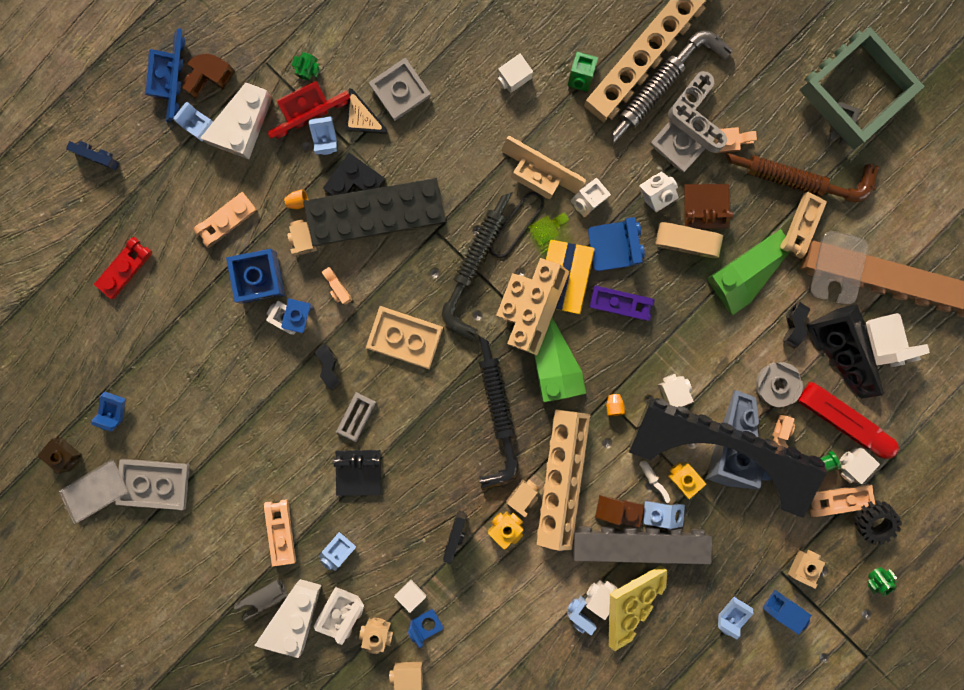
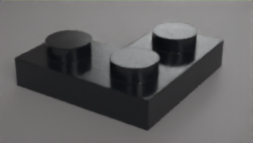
(351, 173)

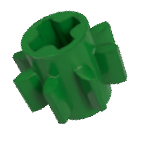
(305, 66)
(882, 581)

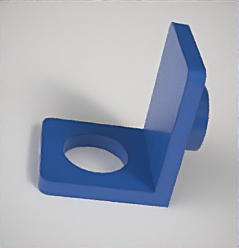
(296, 315)
(418, 633)

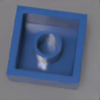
(255, 276)

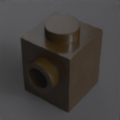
(59, 455)

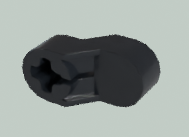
(797, 328)
(328, 373)

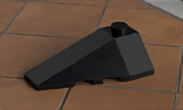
(847, 344)

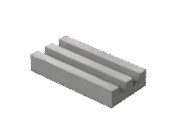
(364, 400)

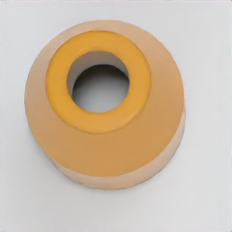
(295, 199)
(615, 405)

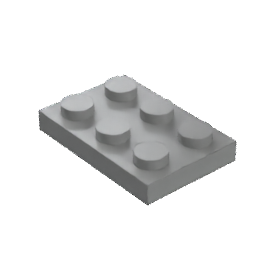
(154, 484)

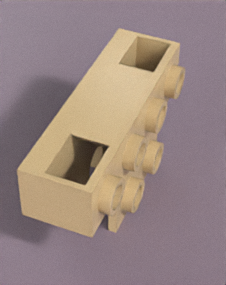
(532, 304)

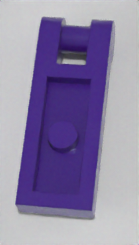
(621, 303)

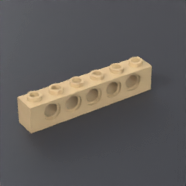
(564, 462)

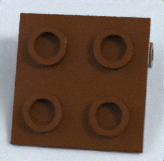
(707, 206)

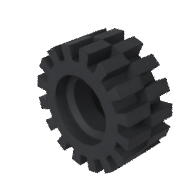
(882, 531)

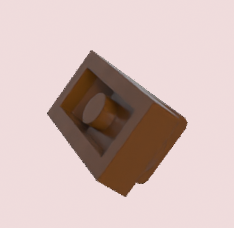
(619, 511)

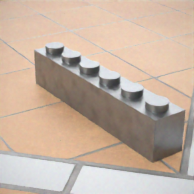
(642, 546)

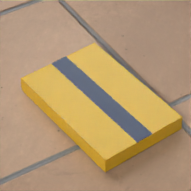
(578, 261)

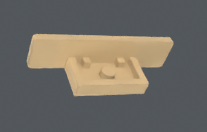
(539, 171)

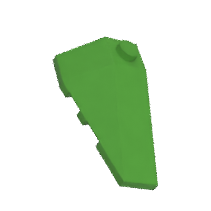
(746, 275)
(557, 368)

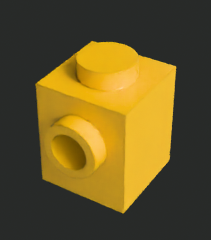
(686, 479)

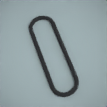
(526, 227)

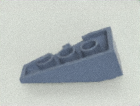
(728, 465)

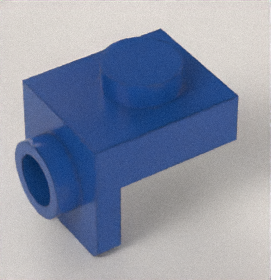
(109, 412)

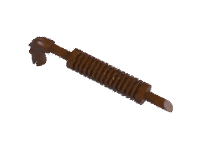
(806, 180)

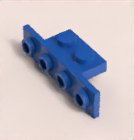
(163, 74)

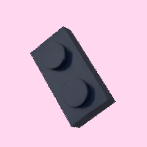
(84, 150)

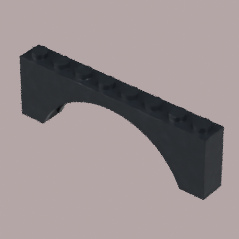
(792, 472)

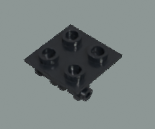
(358, 472)

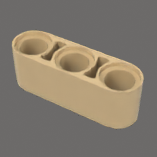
(689, 240)

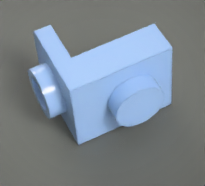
(192, 120)
(323, 135)
(734, 617)
(580, 621)

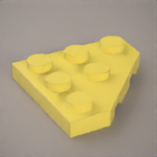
(633, 604)

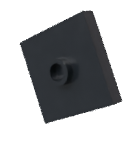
(456, 537)

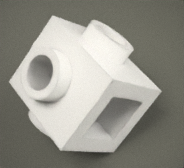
(659, 191)

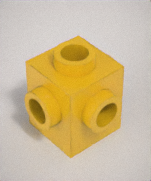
(506, 537)

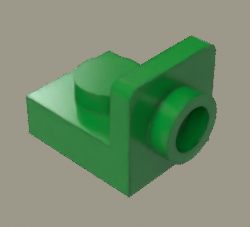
(582, 71)

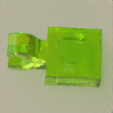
(545, 229)

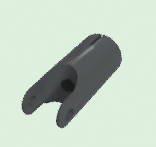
(263, 598)

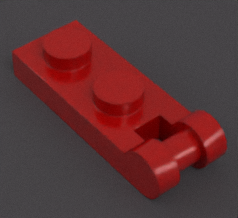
(123, 268)

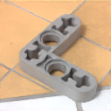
(689, 110)

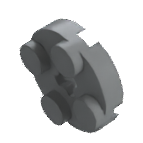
(791, 379)

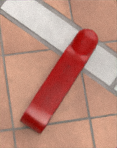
(848, 421)

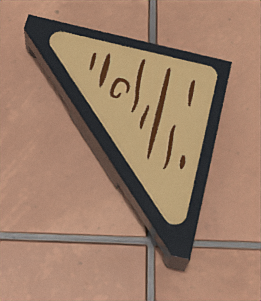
(361, 118)

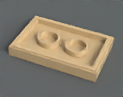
(404, 337)

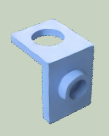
(663, 515)

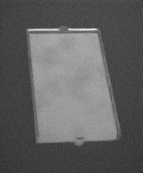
(93, 491)

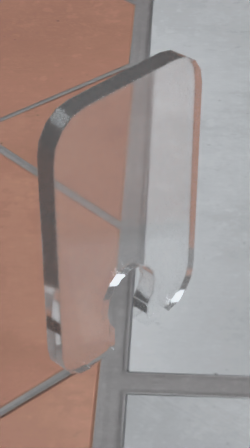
(839, 260)

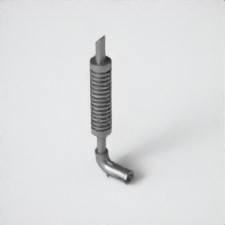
(665, 78)

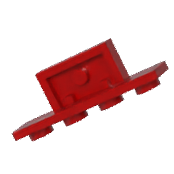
(303, 105)

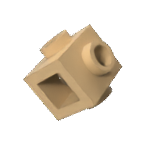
(379, 628)

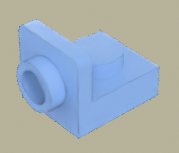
(336, 552)

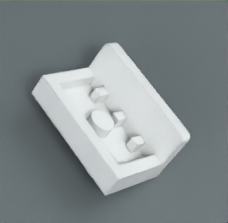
(339, 615)

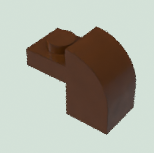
(206, 68)

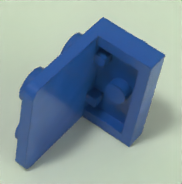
(616, 245)

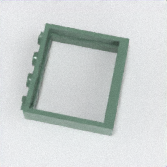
(835, 114)

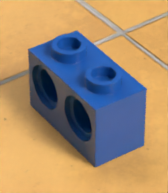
(787, 612)

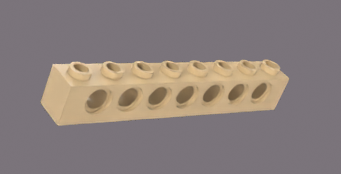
(604, 108)

